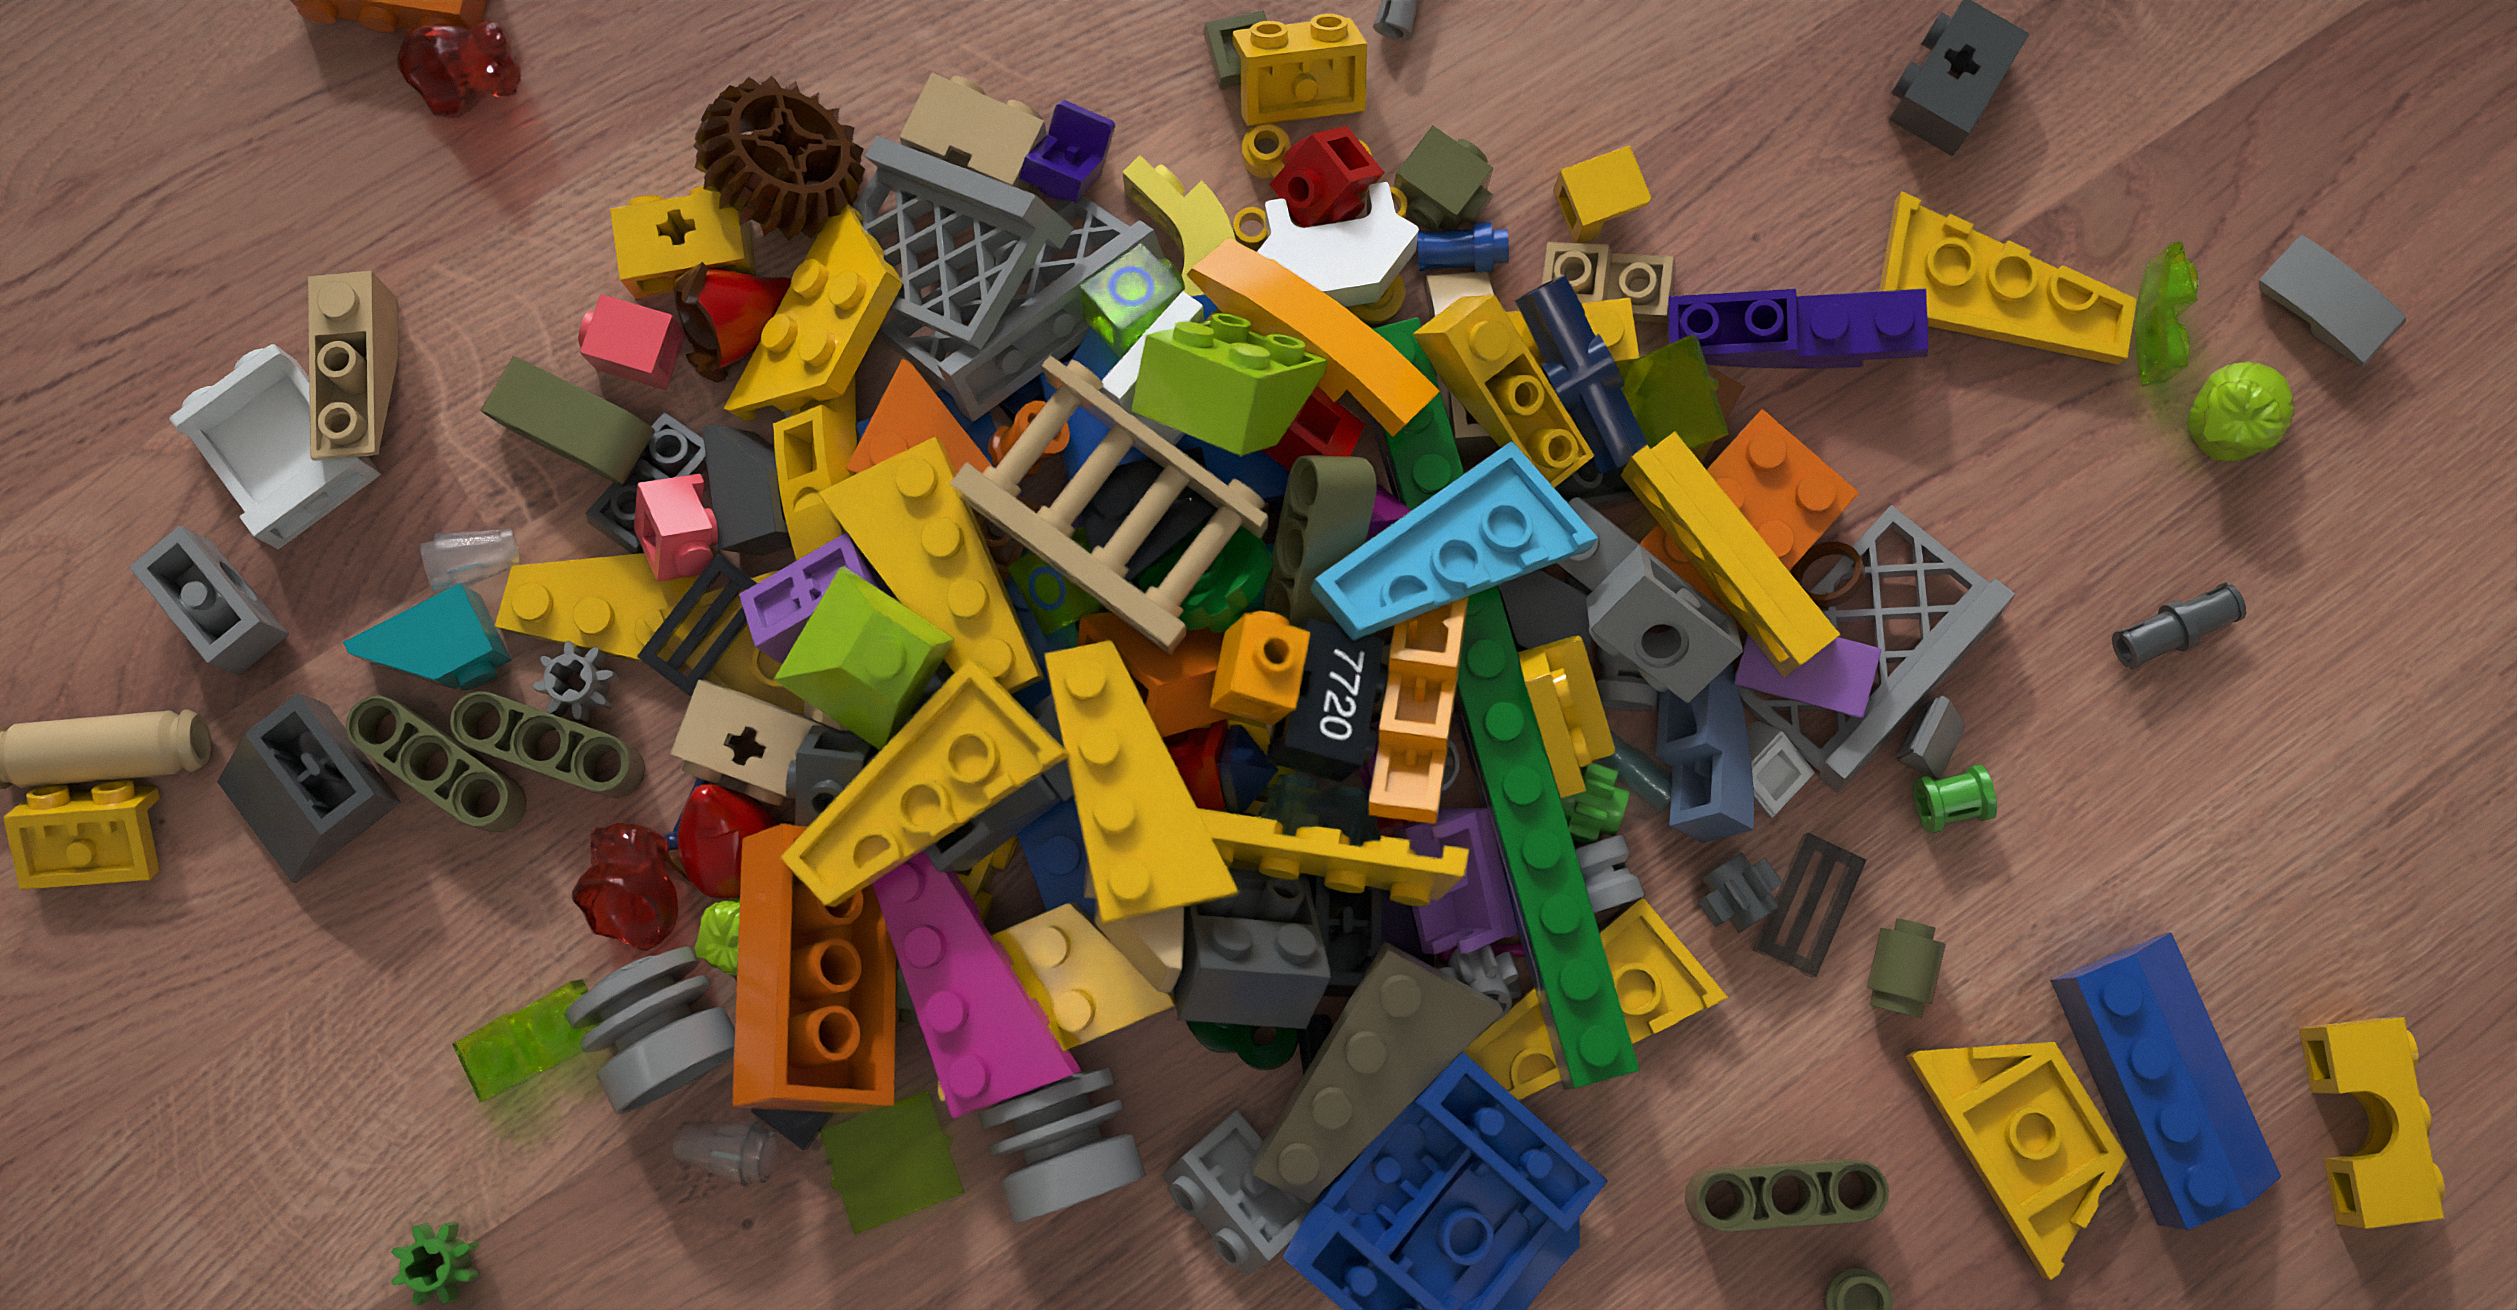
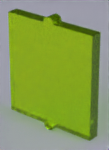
(1674, 393)
(891, 1162)

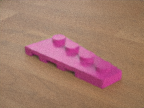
(969, 1003)

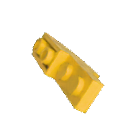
(810, 457)

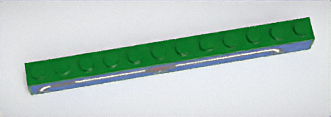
(1517, 780)

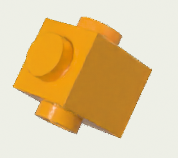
(1260, 668)

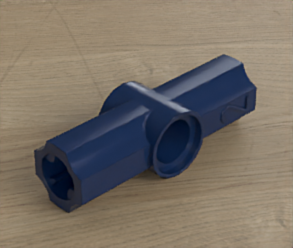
(1582, 373)

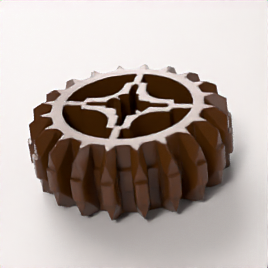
(788, 146)

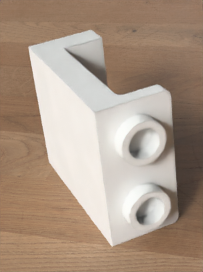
(258, 443)

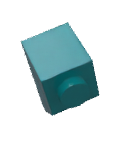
(438, 641)

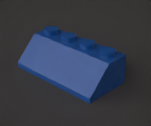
(2167, 1083)

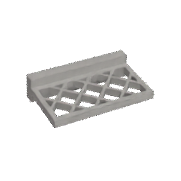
(971, 198)
(1034, 323)
(1920, 668)

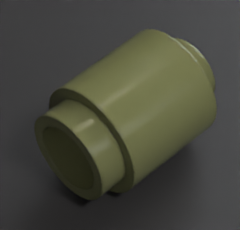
(1905, 968)

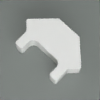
(1347, 258)

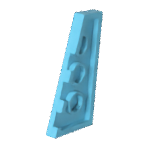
(1461, 541)

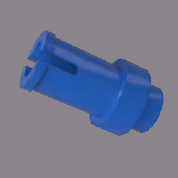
(1464, 248)

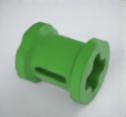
(1954, 798)

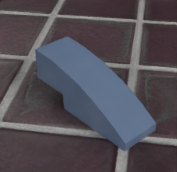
(1709, 760)

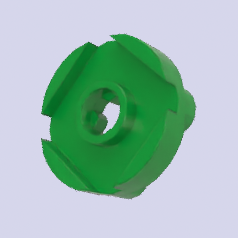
(1225, 589)

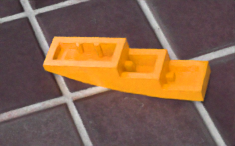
(1287, 305)
(1418, 714)

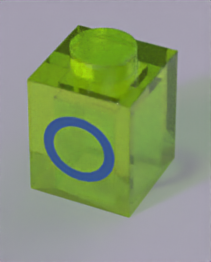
(1129, 297)
(1049, 594)

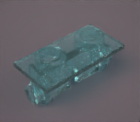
(1300, 805)

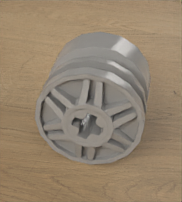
(652, 1028)
(1062, 1146)

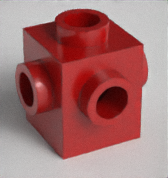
(1326, 177)

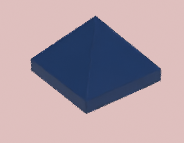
(1242, 770)

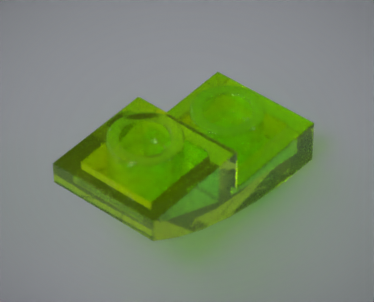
(2164, 294)
(522, 1043)

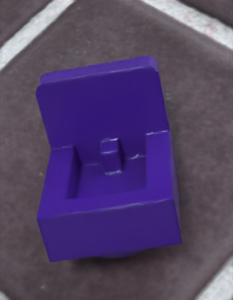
(1070, 154)

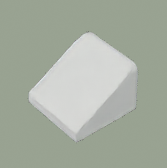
(1776, 767)

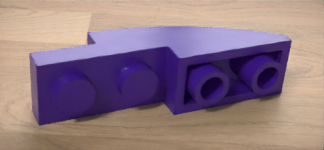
(1802, 331)

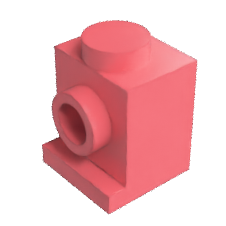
(675, 526)

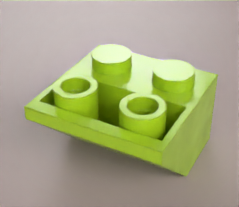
(1225, 382)

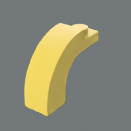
(1192, 221)

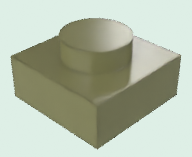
(1219, 42)

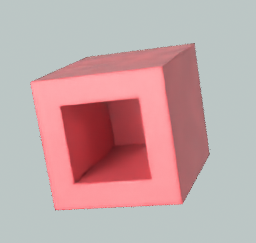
(631, 341)

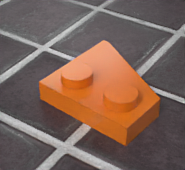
(908, 417)

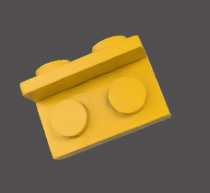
(1301, 69)
(1566, 709)
(83, 835)

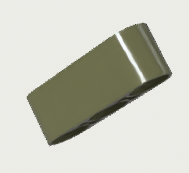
(568, 420)
(1319, 525)
(521, 731)
(408, 755)
(1817, 1194)

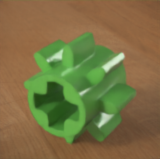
(1598, 807)
(414, 1261)

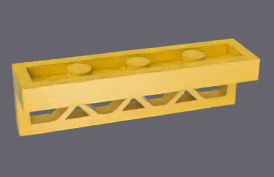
(1729, 553)

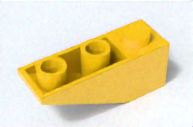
(1502, 384)

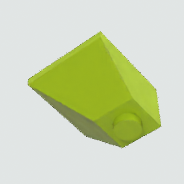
(863, 658)

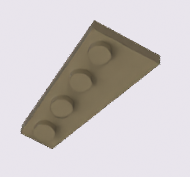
(1378, 1058)

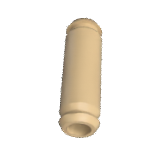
(103, 748)

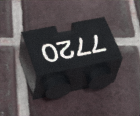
(1331, 723)

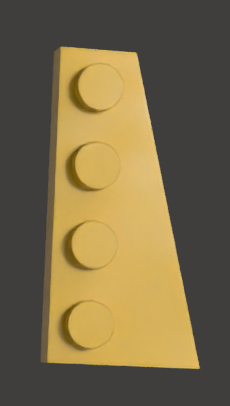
(2002, 290)
(936, 558)
(932, 777)
(1131, 803)
(1328, 854)
(1655, 987)

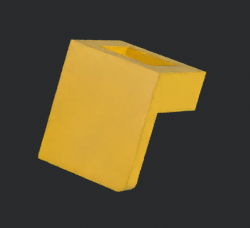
(1599, 192)

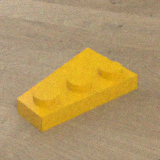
(589, 603)

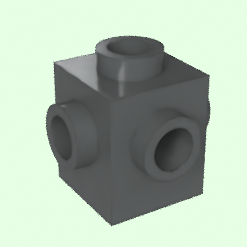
(823, 769)

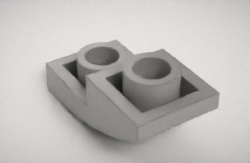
(2333, 299)

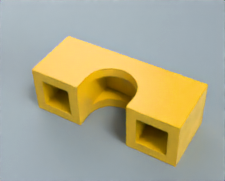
(2393, 1171)

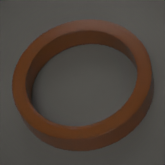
(1832, 548)

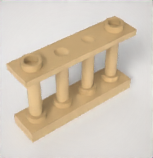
(1103, 570)

